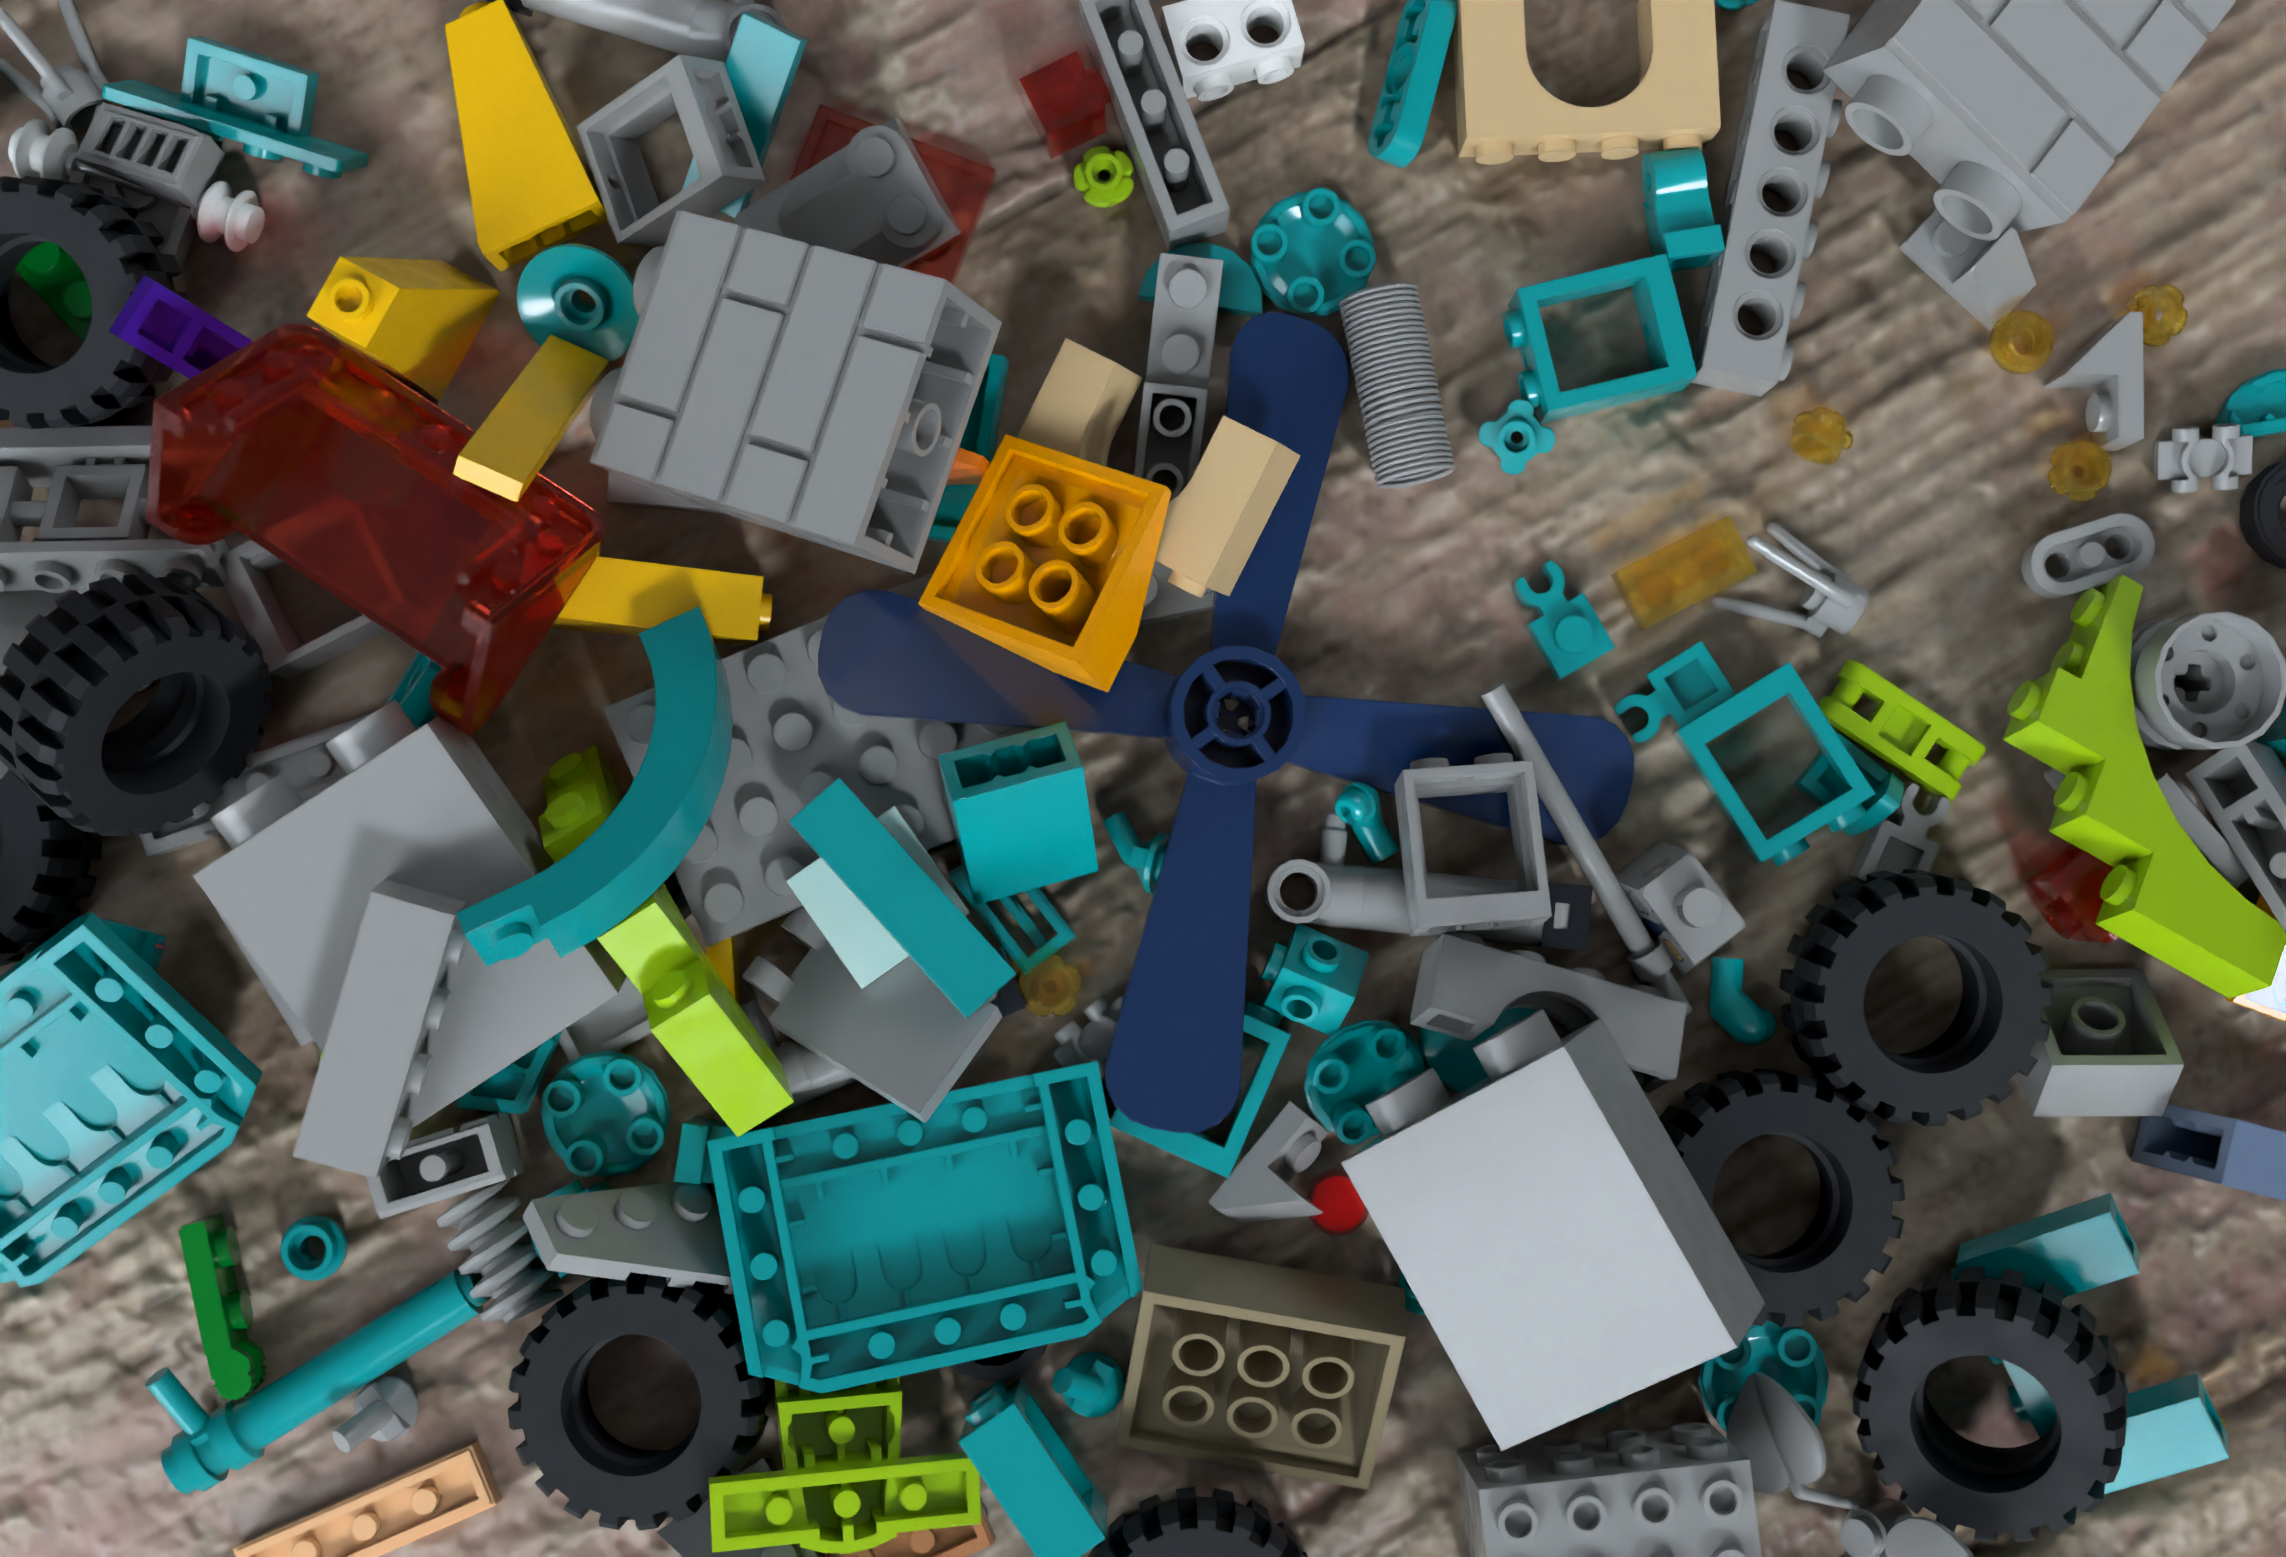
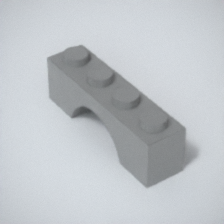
(1469, 985)

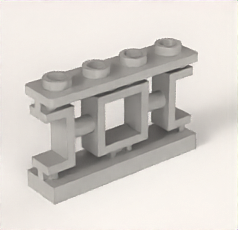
(79, 466)

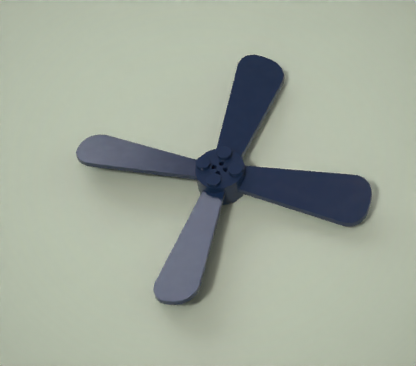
(1184, 1004)

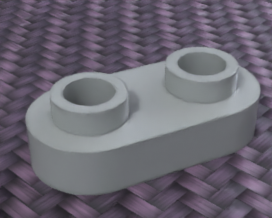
(2084, 555)

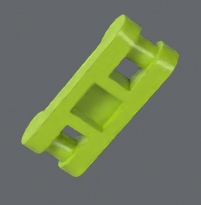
(1900, 730)

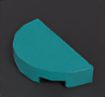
(1239, 287)
(2258, 405)

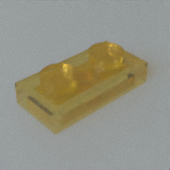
(1684, 573)

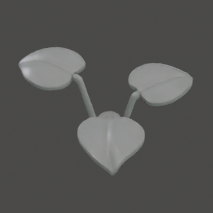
(1790, 1452)

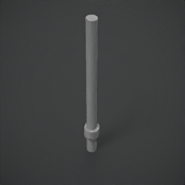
(1646, 957)

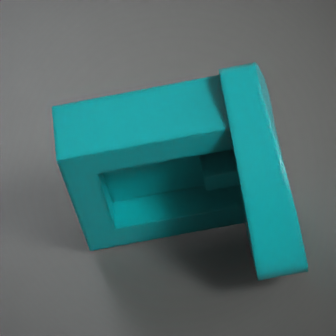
(1823, 784)

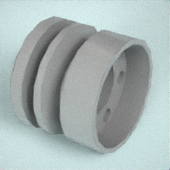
(2227, 678)

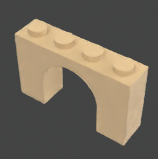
(1510, 113)
(1221, 508)

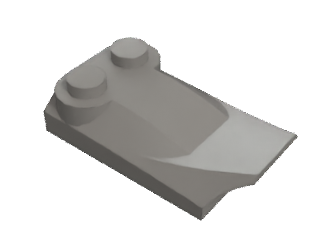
(861, 201)

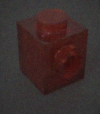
(1065, 103)
(2072, 894)

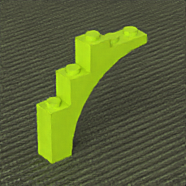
(2111, 806)
(657, 951)

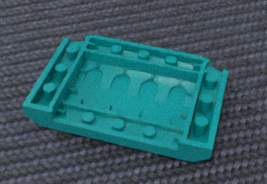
(102, 1095)
(928, 1244)

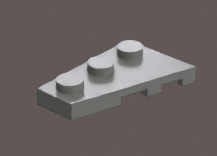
(638, 1229)

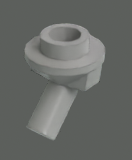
(382, 1411)

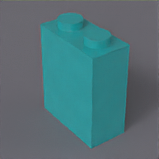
(1020, 812)

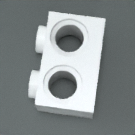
(1227, 28)

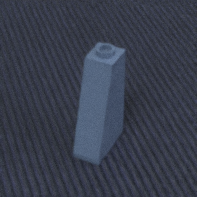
(2214, 1150)

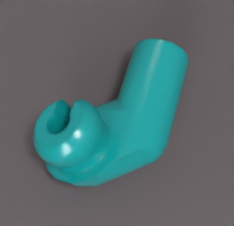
(1361, 808)
(1735, 1010)

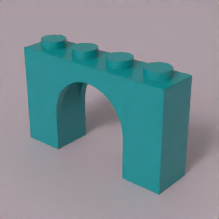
(2079, 1249)

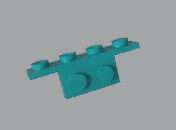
(245, 100)

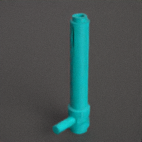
(242, 1430)

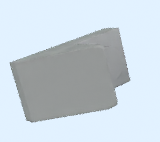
(1977, 273)
(2115, 372)
(1260, 1182)

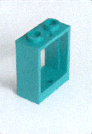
(1659, 319)
(1790, 840)
(1206, 1150)
(1033, 1472)

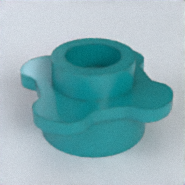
(1516, 418)

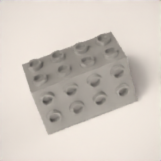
(1612, 1496)

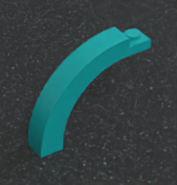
(649, 826)

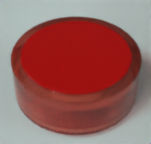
(1338, 1200)

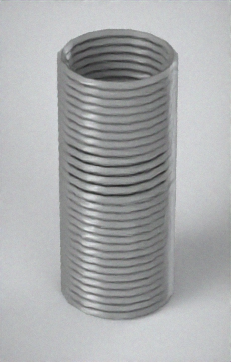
(1396, 369)

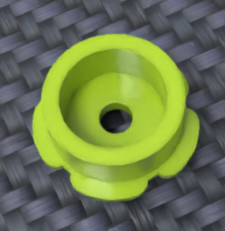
(1108, 192)

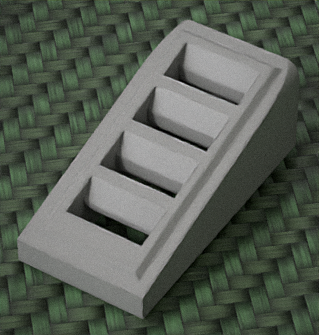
(191, 172)

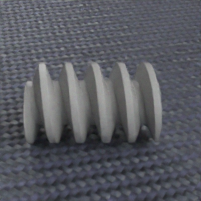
(498, 1255)

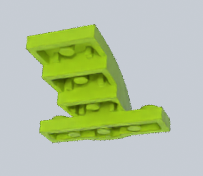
(842, 1478)

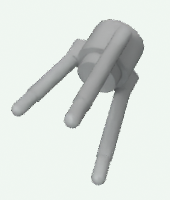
(68, 92)
(1829, 595)

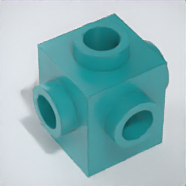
(1313, 979)

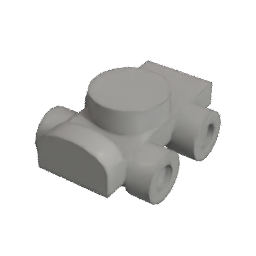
(2195, 456)
(1091, 1041)

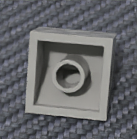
(2104, 1048)

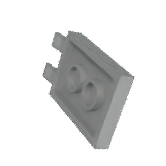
(889, 1035)

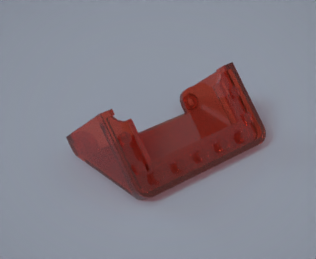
(361, 496)

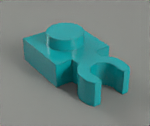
(1567, 631)
(1683, 688)

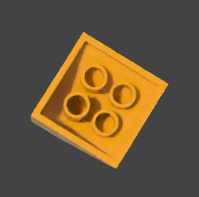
(1053, 560)

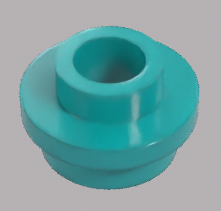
(296, 1253)

